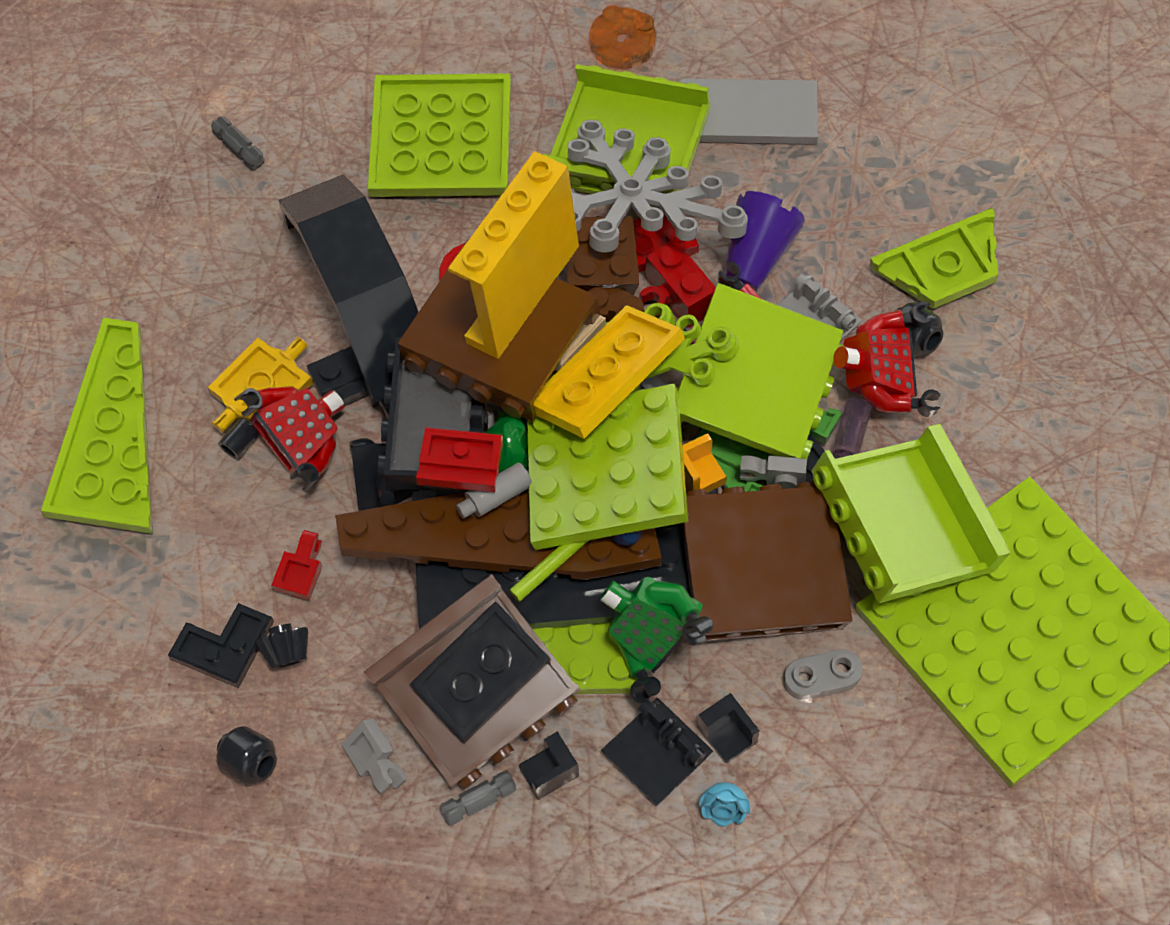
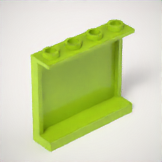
(636, 103)
(773, 382)
(911, 515)

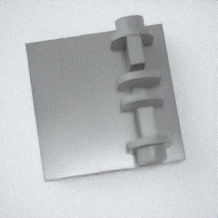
(819, 304)

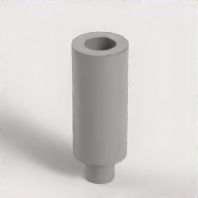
(508, 485)

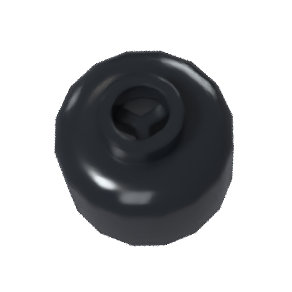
(925, 338)
(246, 755)

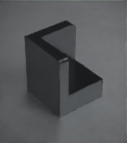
(728, 728)
(550, 767)

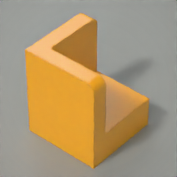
(700, 466)

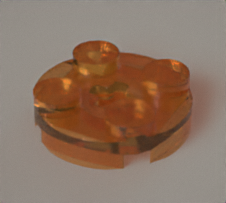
(622, 21)

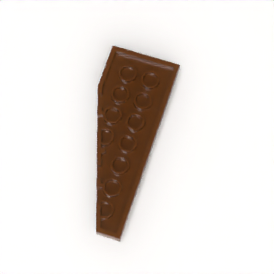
(493, 542)

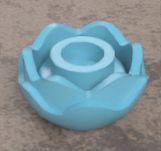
(725, 804)

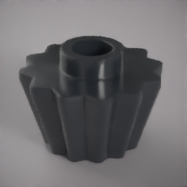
(284, 645)

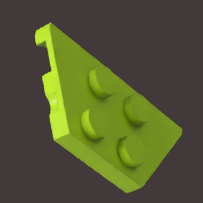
(945, 261)

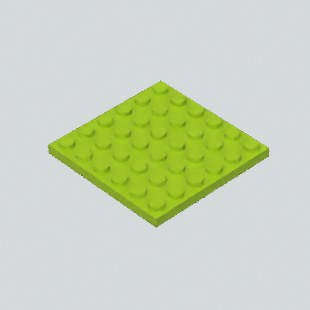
(1035, 645)

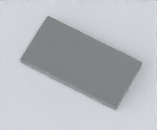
(760, 111)

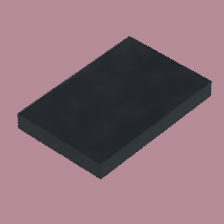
(480, 672)

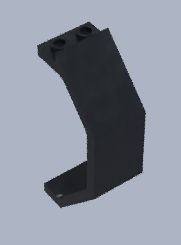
(356, 271)

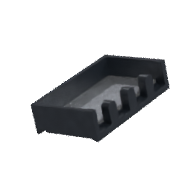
(414, 404)

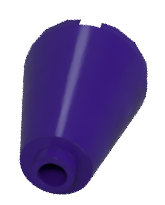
(767, 237)

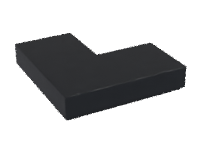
(226, 655)

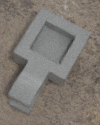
(369, 754)

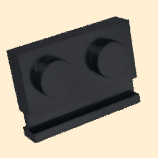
(341, 374)

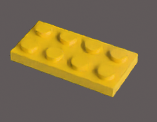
(606, 370)

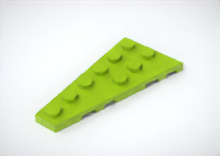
(104, 453)

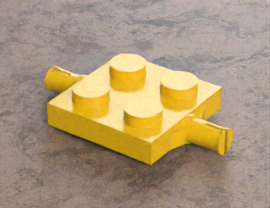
(257, 368)

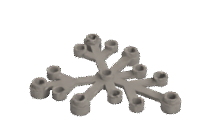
(637, 192)

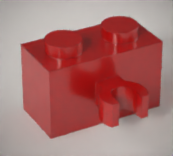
(677, 282)

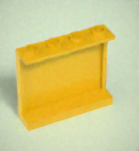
(518, 251)

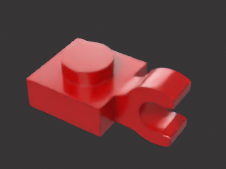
(299, 571)

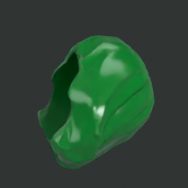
(514, 440)

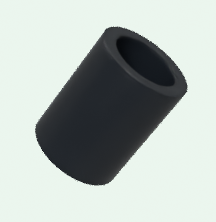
(238, 438)

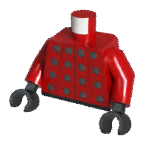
(882, 363)
(295, 427)

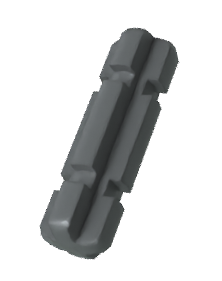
(237, 142)
(477, 797)

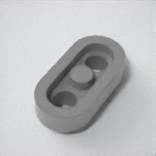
(825, 676)

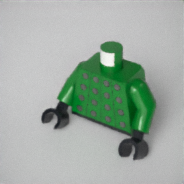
(651, 626)

